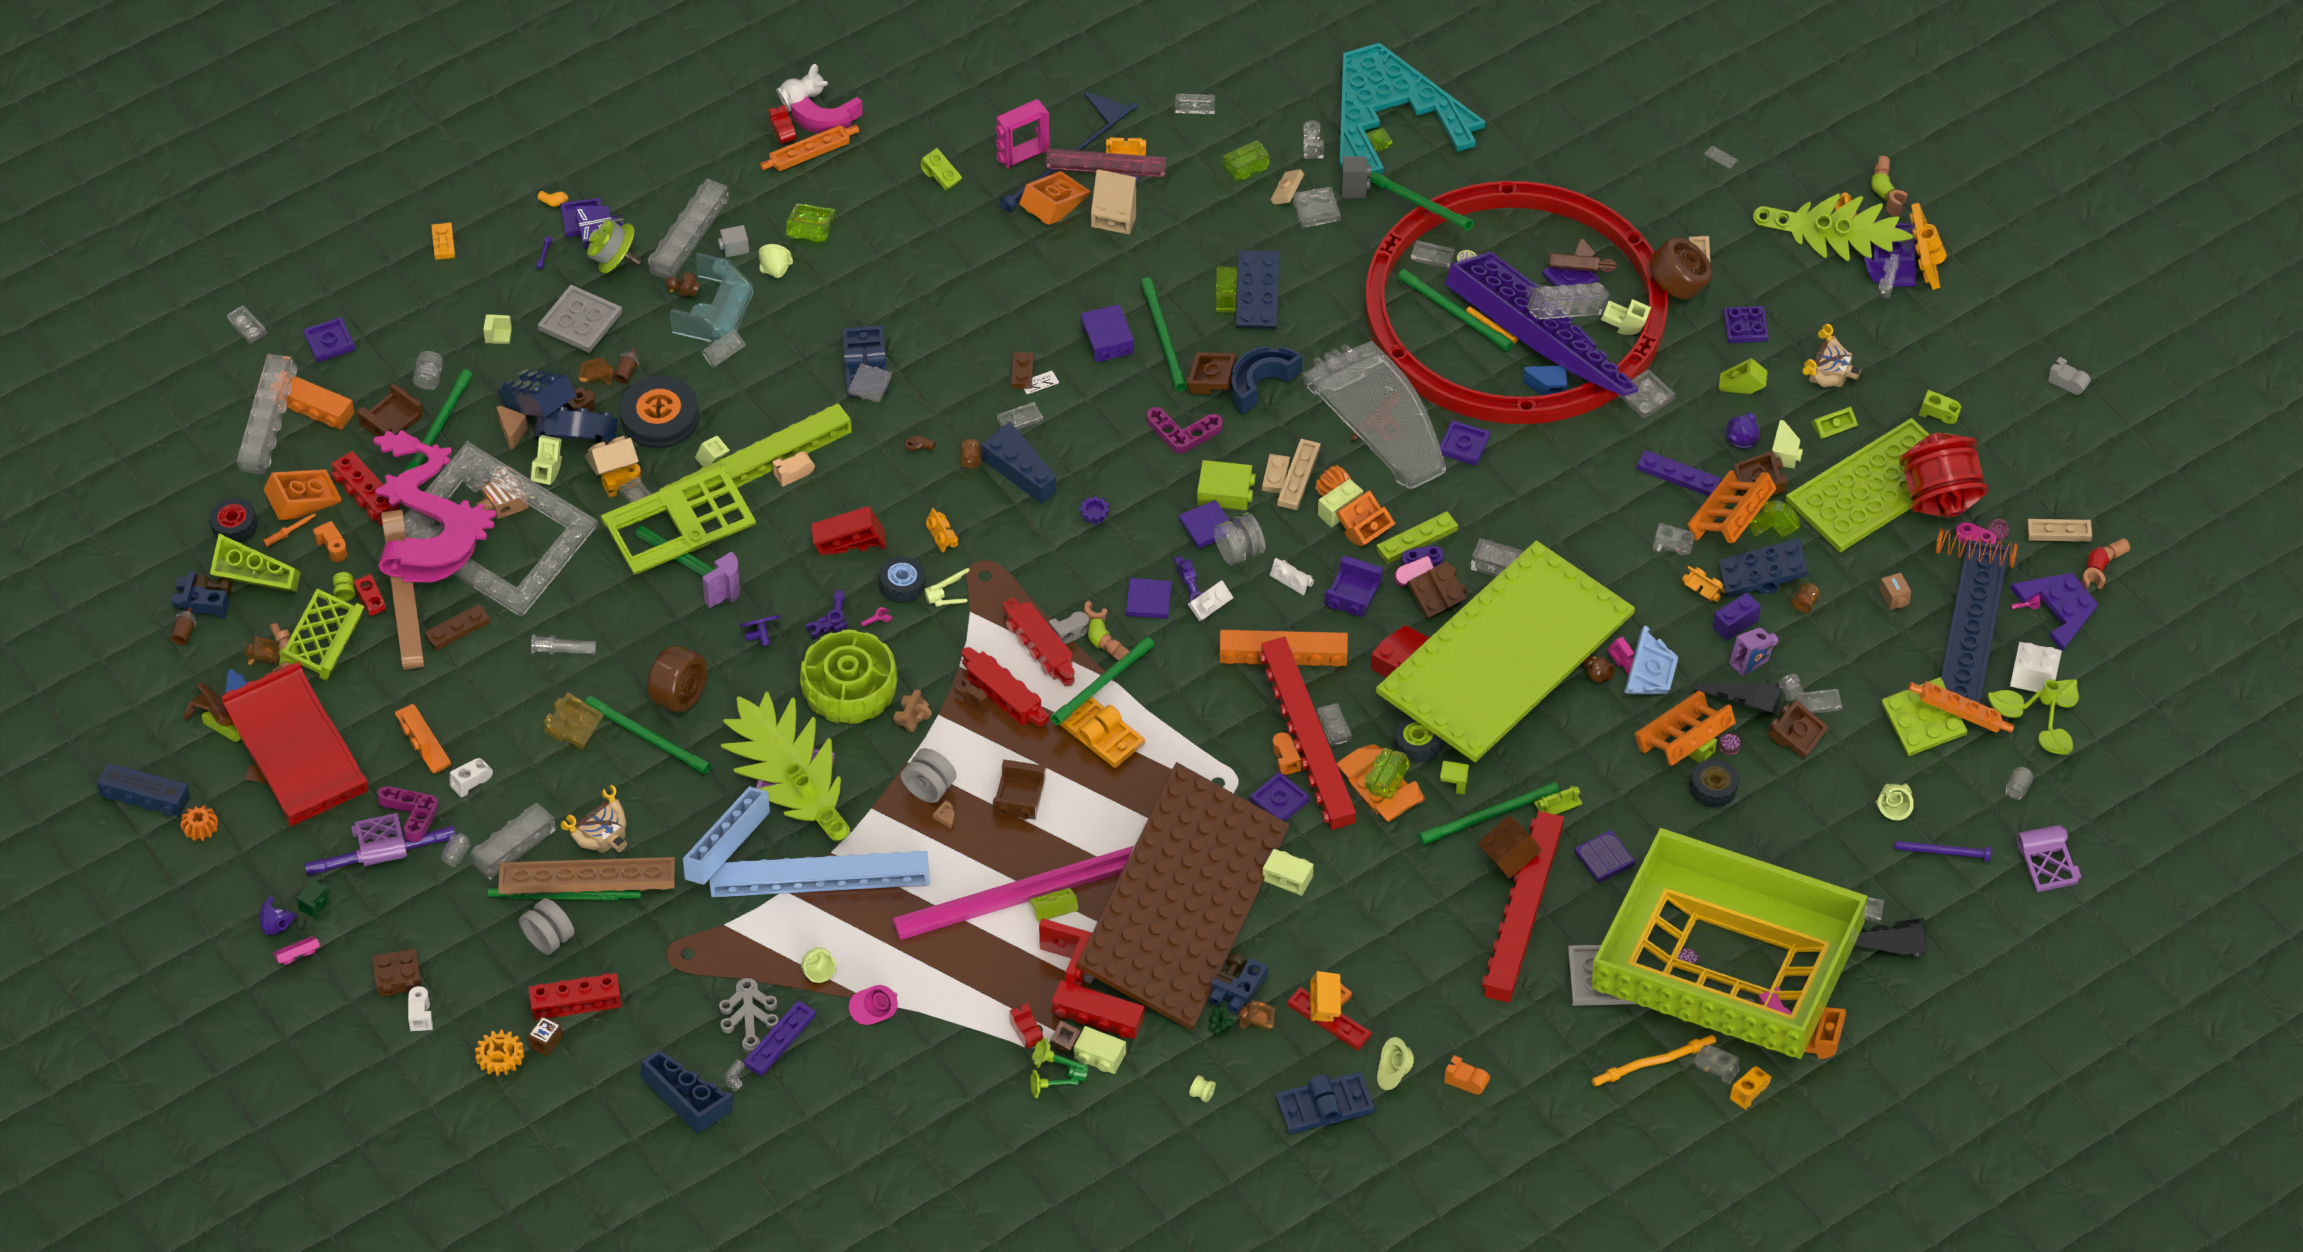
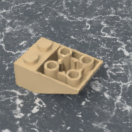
(1114, 202)
(613, 456)

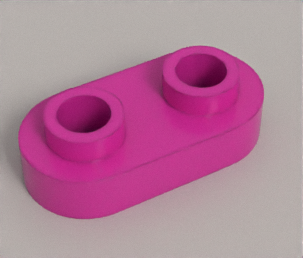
(1974, 531)

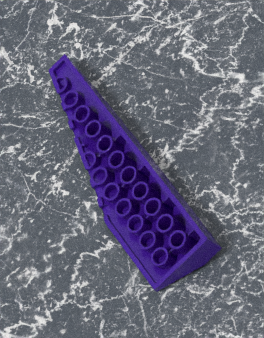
(1501, 295)

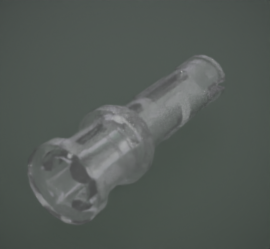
(553, 645)

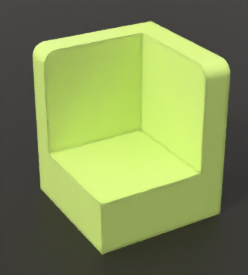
(497, 329)
(711, 451)

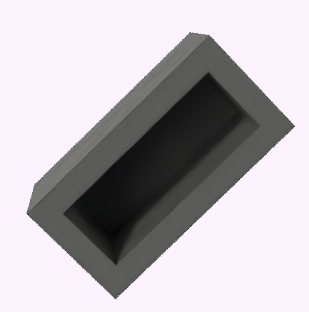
(1355, 177)

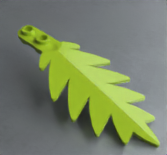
(1836, 228)

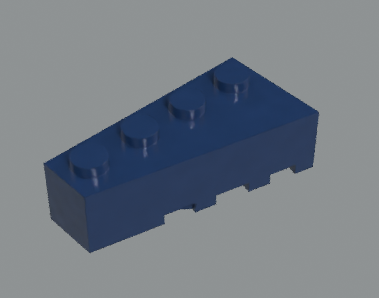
(1018, 462)
(687, 1094)

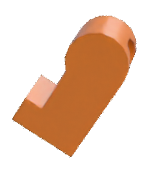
(333, 541)
(1289, 759)
(1466, 1076)

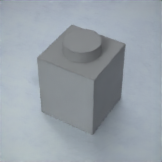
(733, 241)

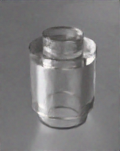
(2019, 783)
(455, 849)

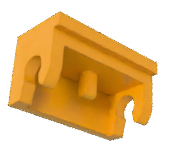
(1325, 996)

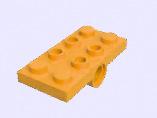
(1928, 246)
(1103, 732)

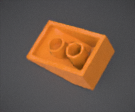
(1053, 197)
(300, 493)

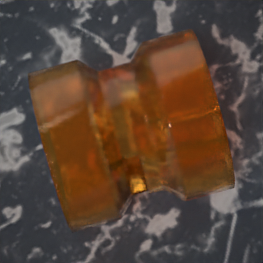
(970, 453)
(1806, 597)

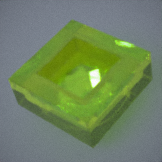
(1379, 139)

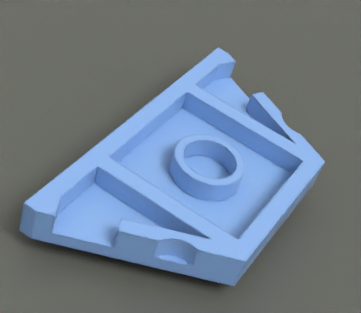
(1651, 666)

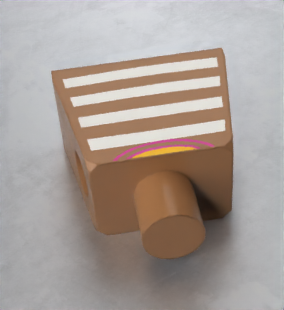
(500, 500)

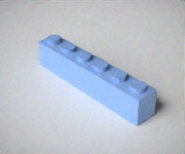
(726, 835)

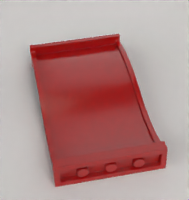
(294, 743)

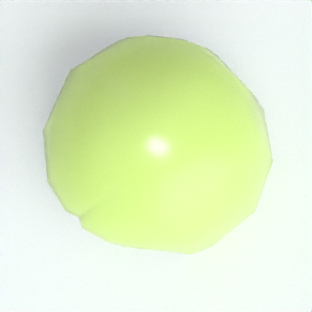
(818, 965)

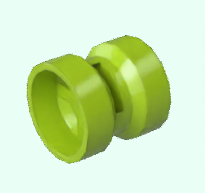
(343, 586)

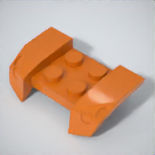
(1356, 767)

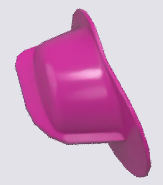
(873, 1004)

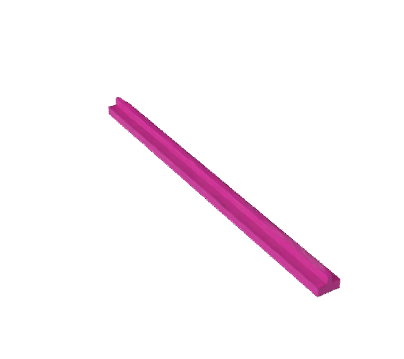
(1010, 894)

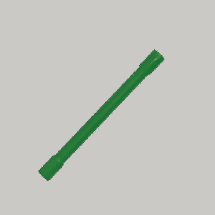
(1456, 218)
(1496, 337)
(1176, 373)
(459, 386)
(1068, 709)
(692, 760)
(1437, 832)

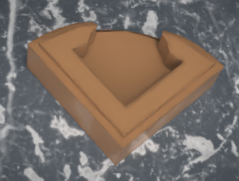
(945, 814)

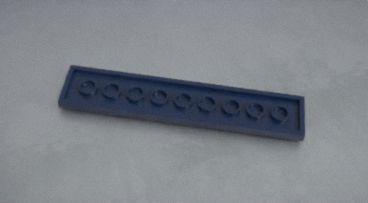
(1974, 620)

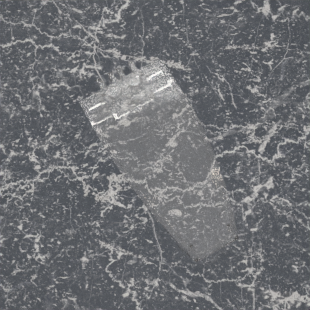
(1380, 409)

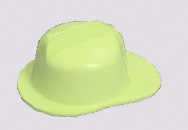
(1394, 1063)

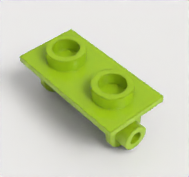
(1560, 802)

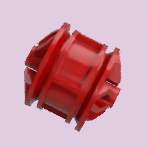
(1943, 475)

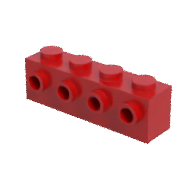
(361, 484)
(575, 996)
(1097, 1010)

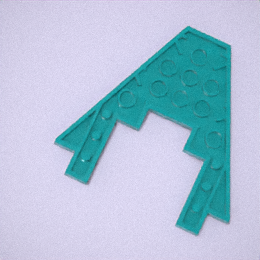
(1380, 80)

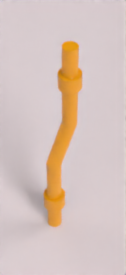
(1614, 1073)

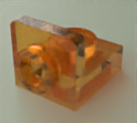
(595, 370)
(263, 650)
(1257, 1014)

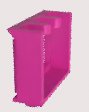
(1017, 118)

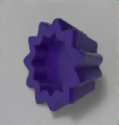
(1094, 510)

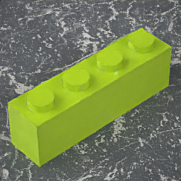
(249, 566)

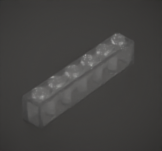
(688, 229)
(266, 414)

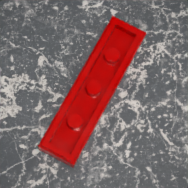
(1340, 1027)

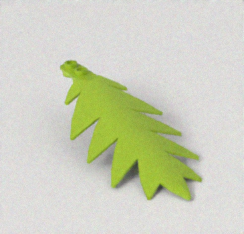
(788, 763)

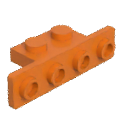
(422, 738)

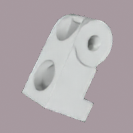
(469, 776)
(418, 1016)

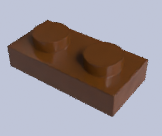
(1022, 370)

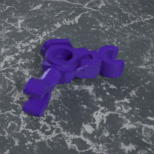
(1188, 575)
(833, 621)

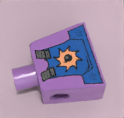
(1752, 650)

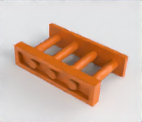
(1741, 515)
(1677, 718)

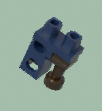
(202, 594)
(1240, 989)

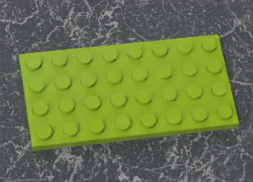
(1860, 490)

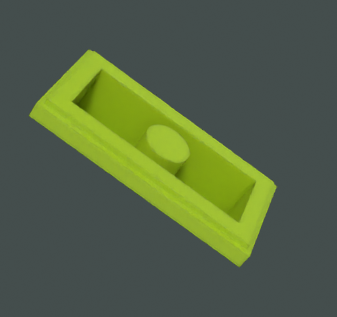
(1834, 423)
(228, 731)
(1054, 904)

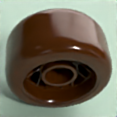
(1680, 268)
(677, 678)

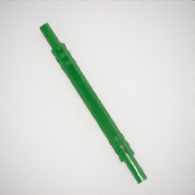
(609, 895)

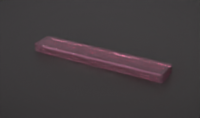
(1106, 161)

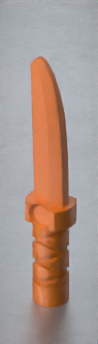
(283, 533)

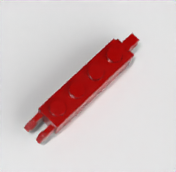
(1040, 640)
(1003, 688)

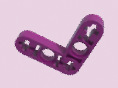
(1183, 436)
(394, 798)

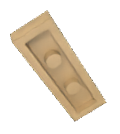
(2059, 530)

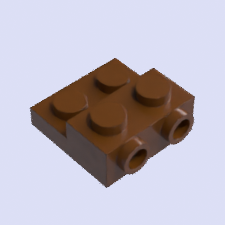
(1211, 372)
(1767, 462)
(1437, 589)
(1797, 728)
(396, 972)

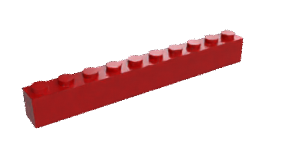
(1308, 733)
(1522, 910)

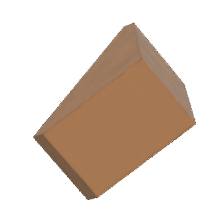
(513, 425)

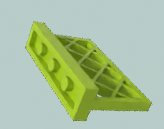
(336, 645)

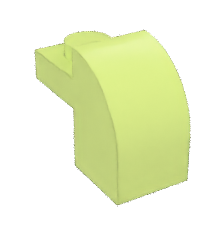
(1628, 320)
(548, 460)

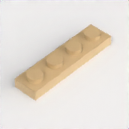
(1299, 474)

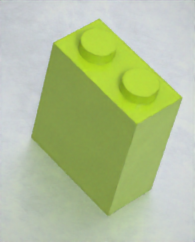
(1226, 484)

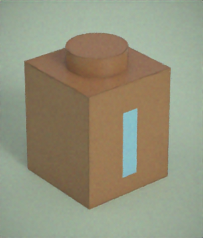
(1895, 591)

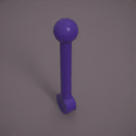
(547, 240)

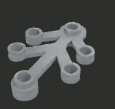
(748, 1011)

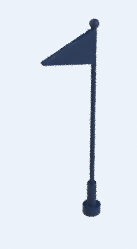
(1111, 113)

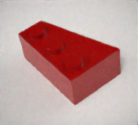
(848, 531)

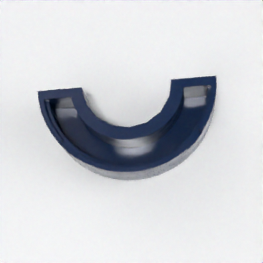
(1261, 364)
(577, 425)

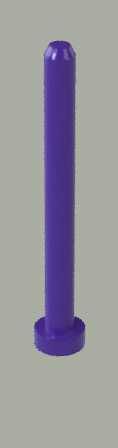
(1942, 849)

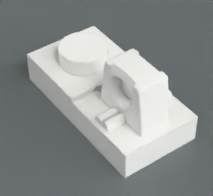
(1210, 600)

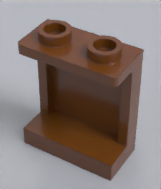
(392, 414)
(1019, 789)

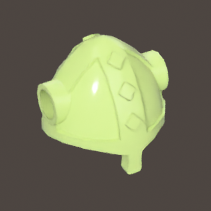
(774, 260)
(1895, 801)

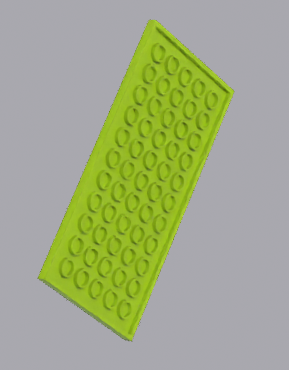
(1505, 651)

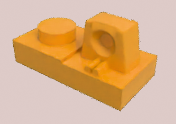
(443, 241)

